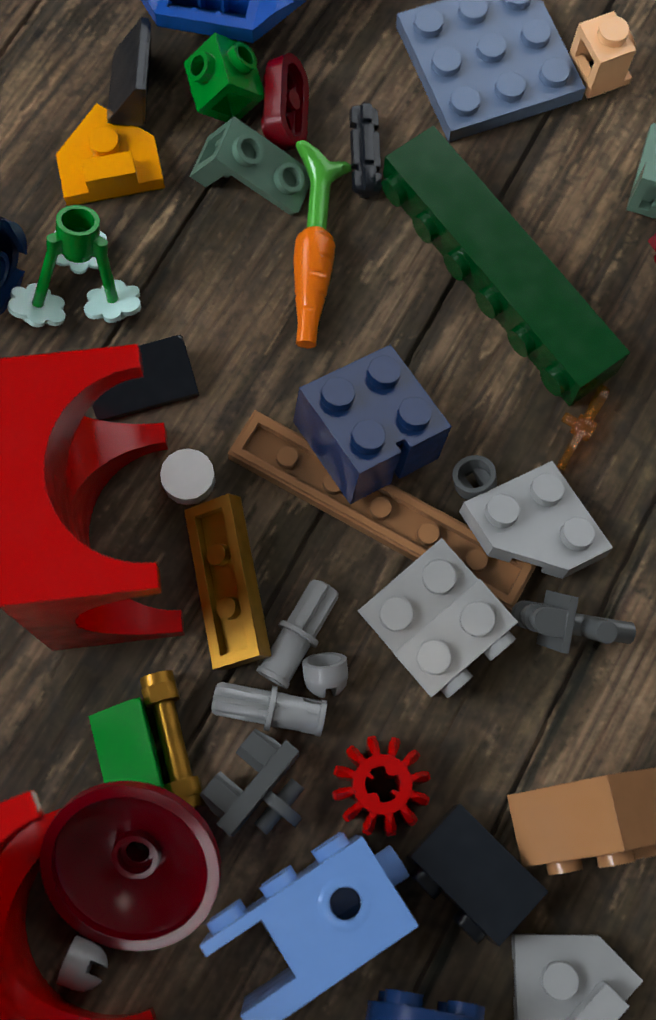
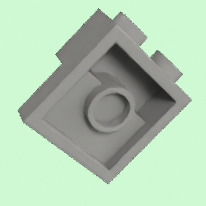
(439, 620)

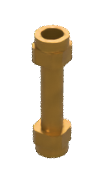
(160, 694)

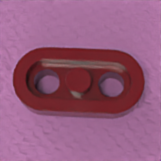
(285, 102)

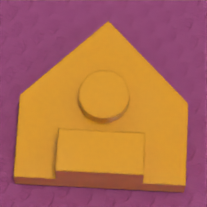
(107, 160)

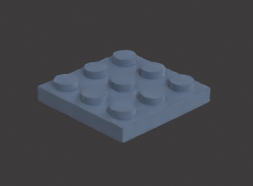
(488, 62)

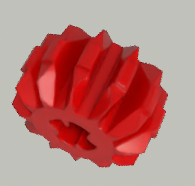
(391, 769)

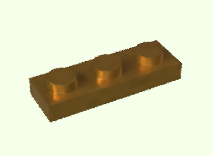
(227, 582)

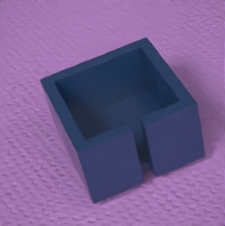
(361, 418)

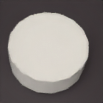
(187, 476)

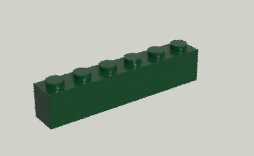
(502, 267)

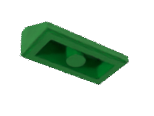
(126, 744)

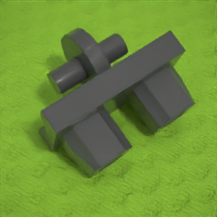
(271, 763)

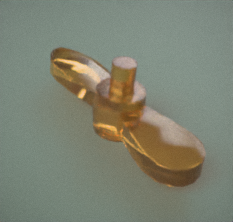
(583, 425)

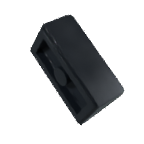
(131, 77)
(164, 381)

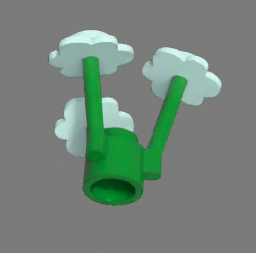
(78, 245)

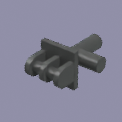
(558, 621)

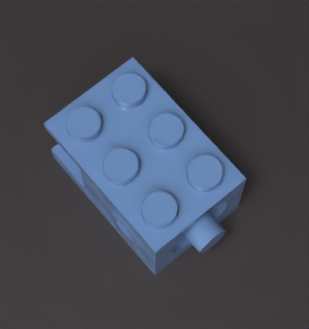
(321, 920)

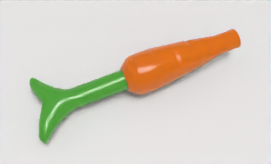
(314, 245)

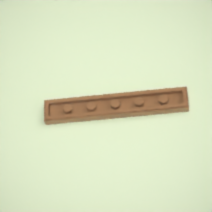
(385, 515)

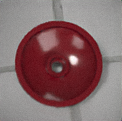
(125, 893)

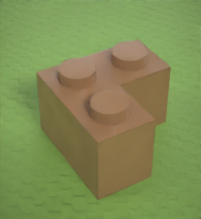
(585, 819)

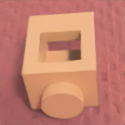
(612, 49)

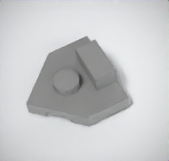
(569, 978)

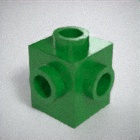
(224, 78)

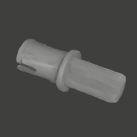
(298, 633)
(269, 708)

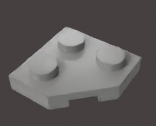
(537, 522)

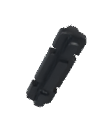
(365, 150)

